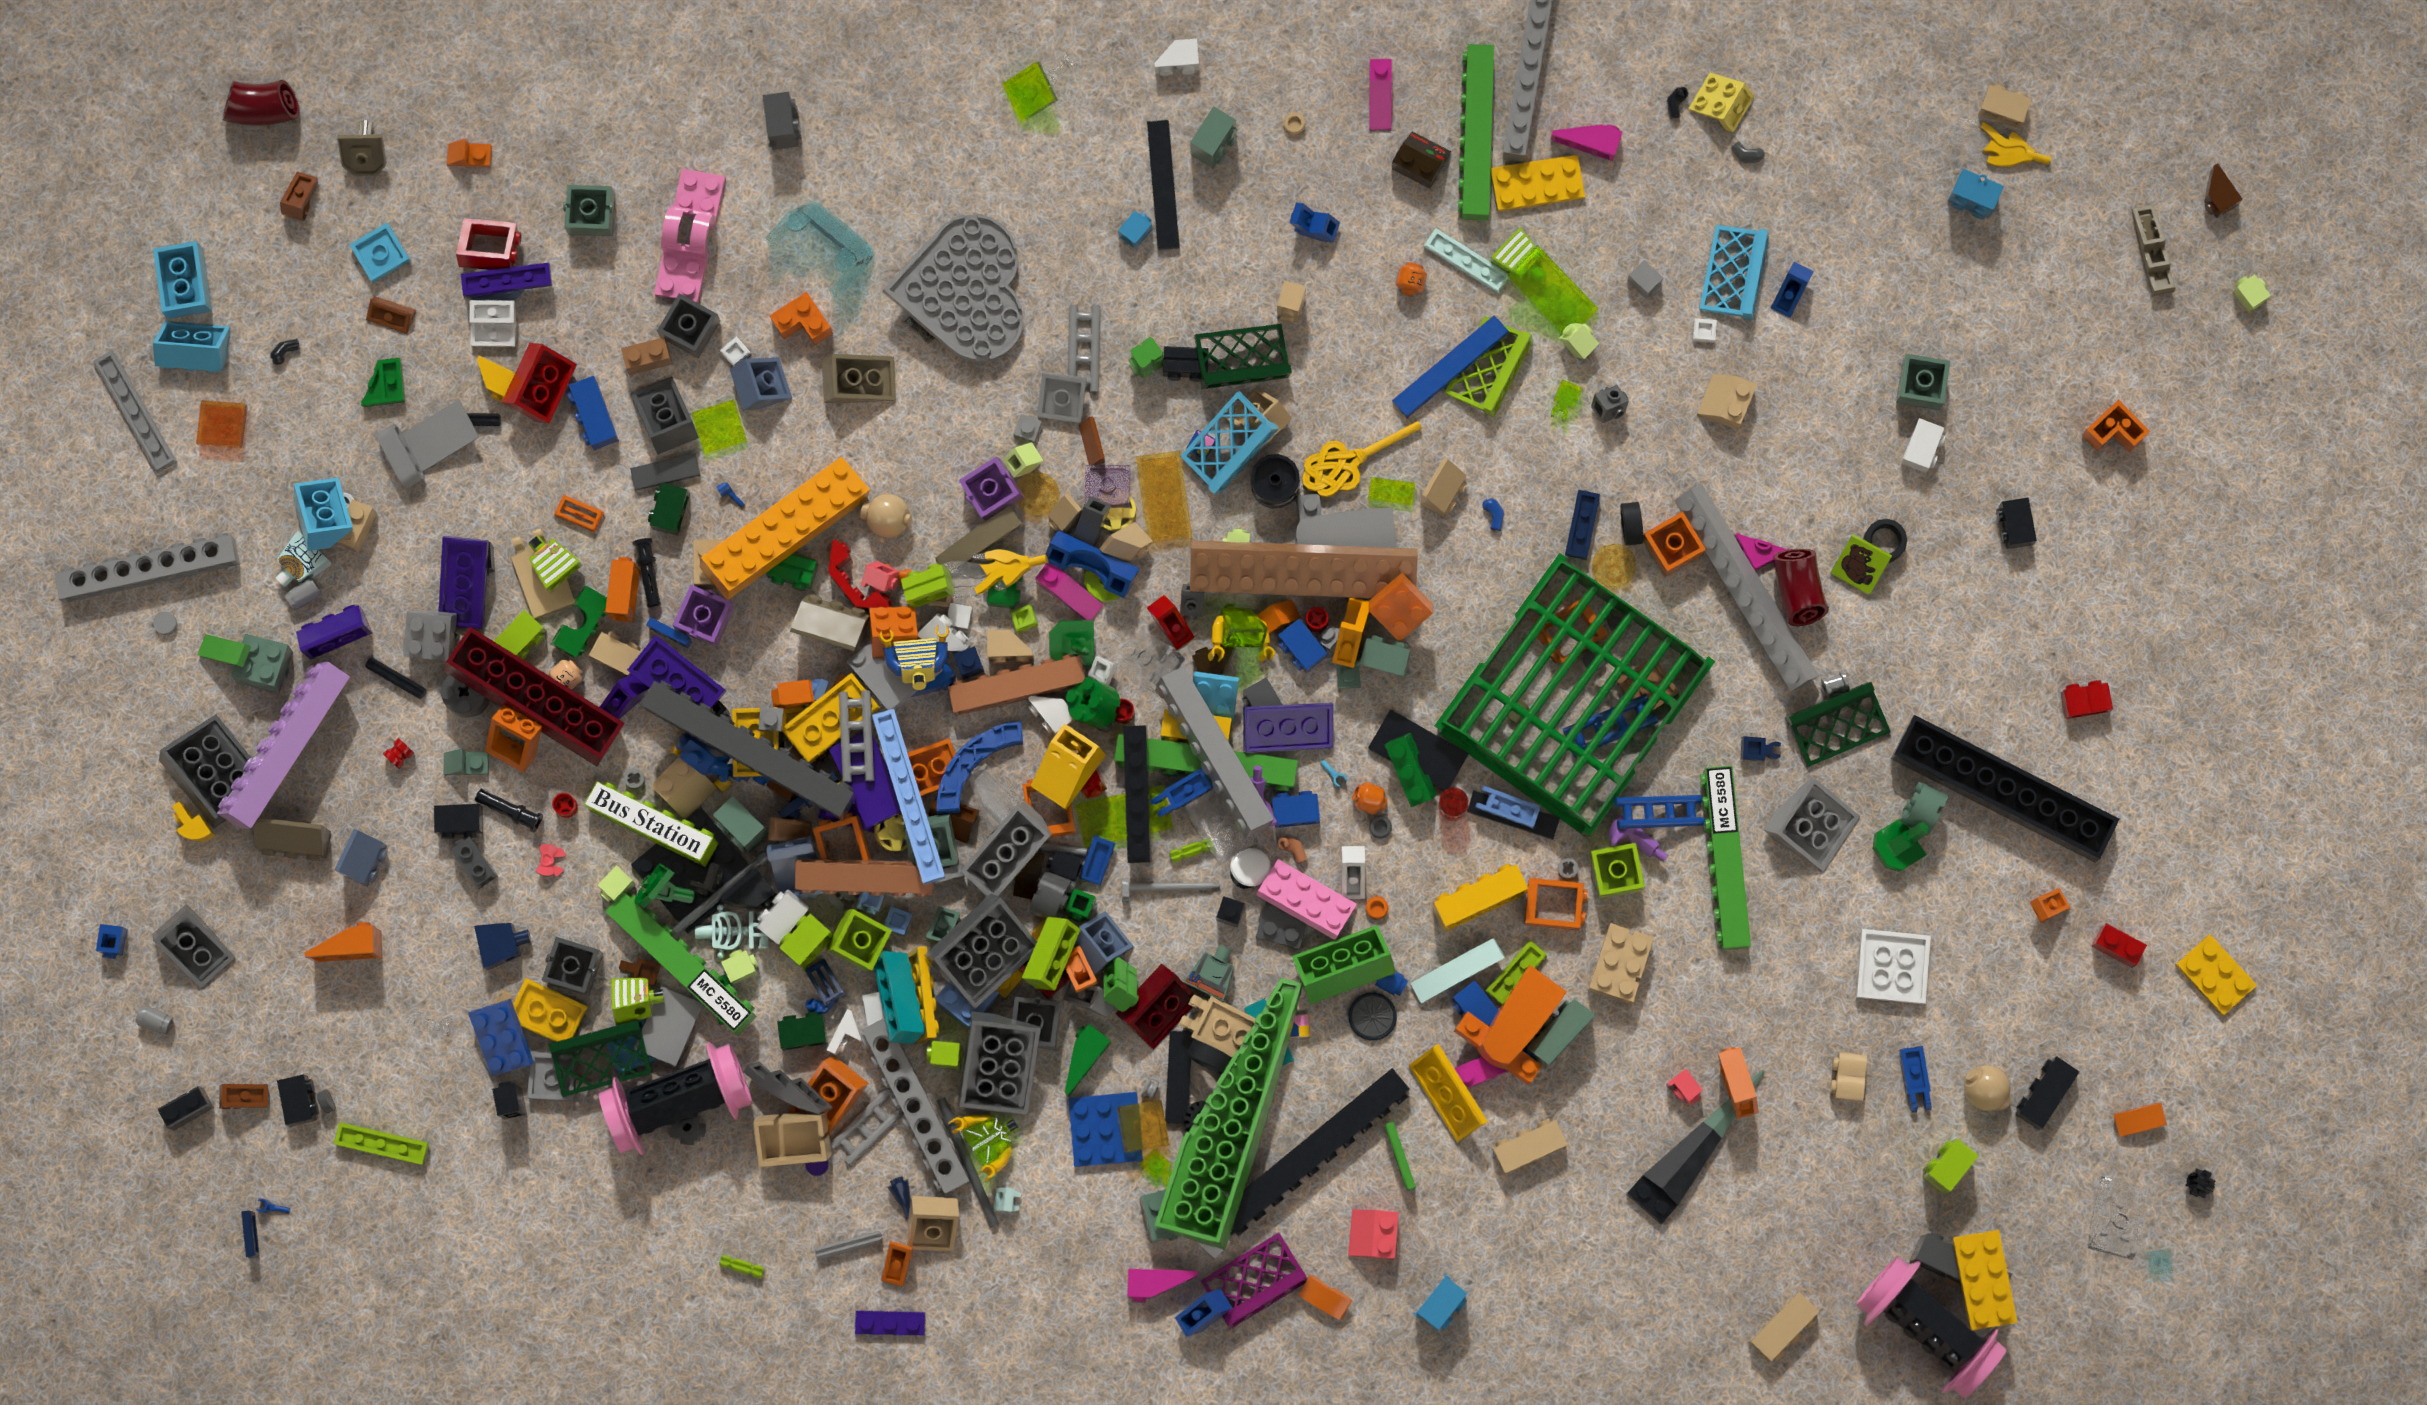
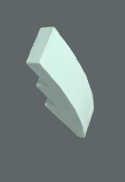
(1457, 970)

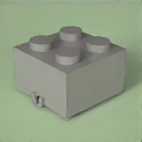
(430, 634)

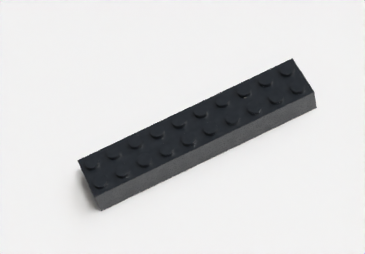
(2005, 788)

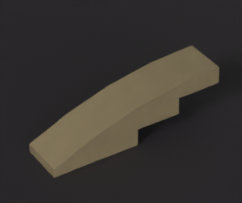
(2153, 250)
(982, 537)

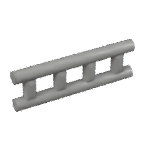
(1093, 338)
(846, 747)
(871, 1137)

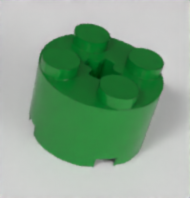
(1093, 703)

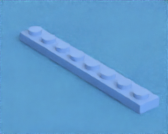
(908, 796)

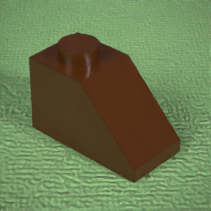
(2220, 193)

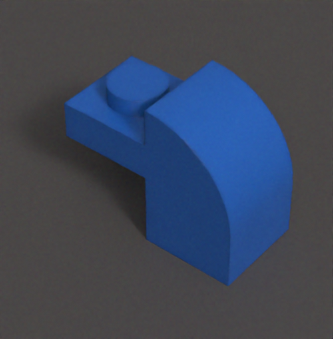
(1314, 224)

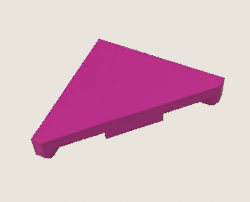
(1757, 551)

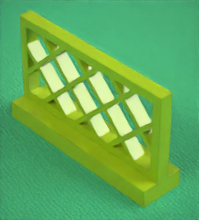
(1503, 379)

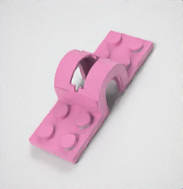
(685, 266)

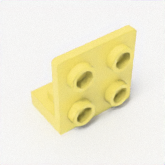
(1723, 100)

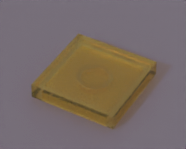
(1143, 1126)

